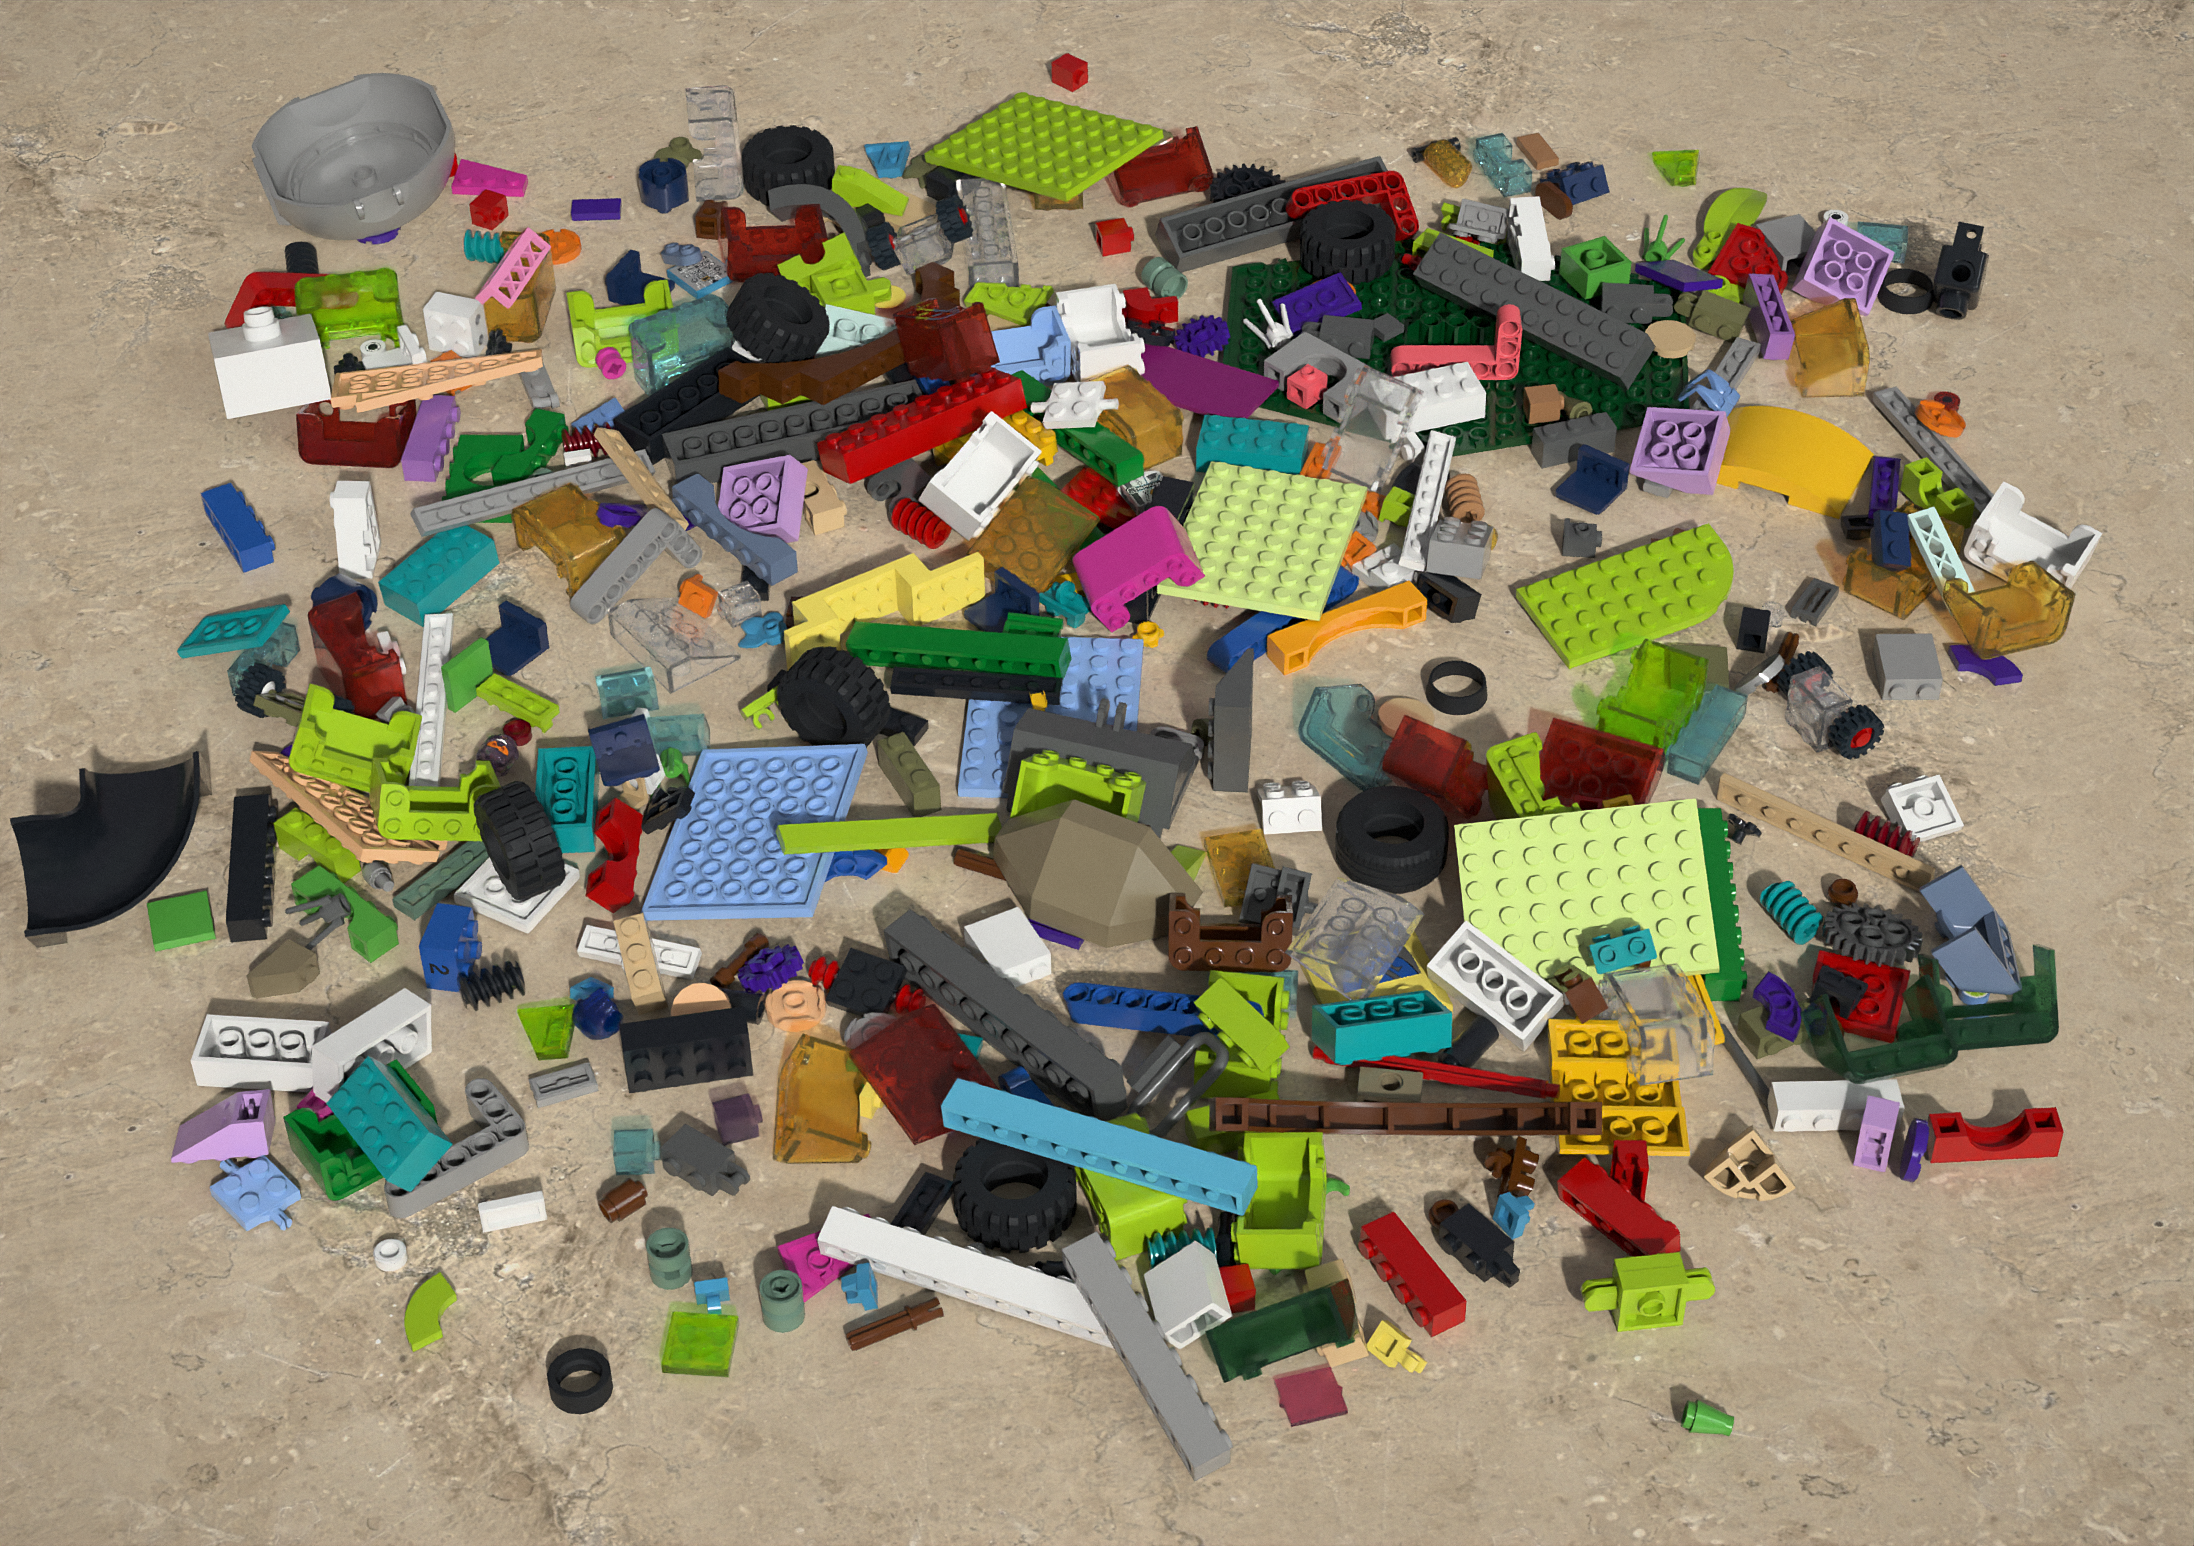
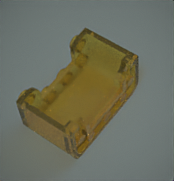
(529, 312)
(1143, 416)
(553, 529)
(1901, 591)

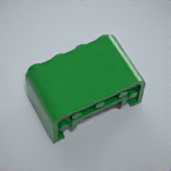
(331, 1151)

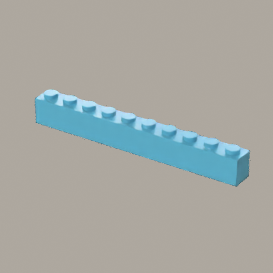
(1100, 1146)

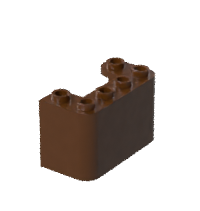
(1227, 945)

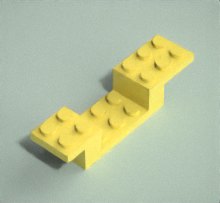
(898, 585)

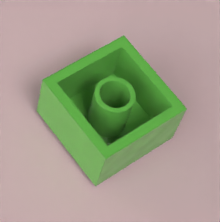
(1592, 263)

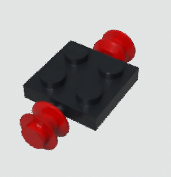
(865, 984)

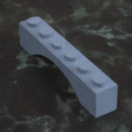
(766, 556)

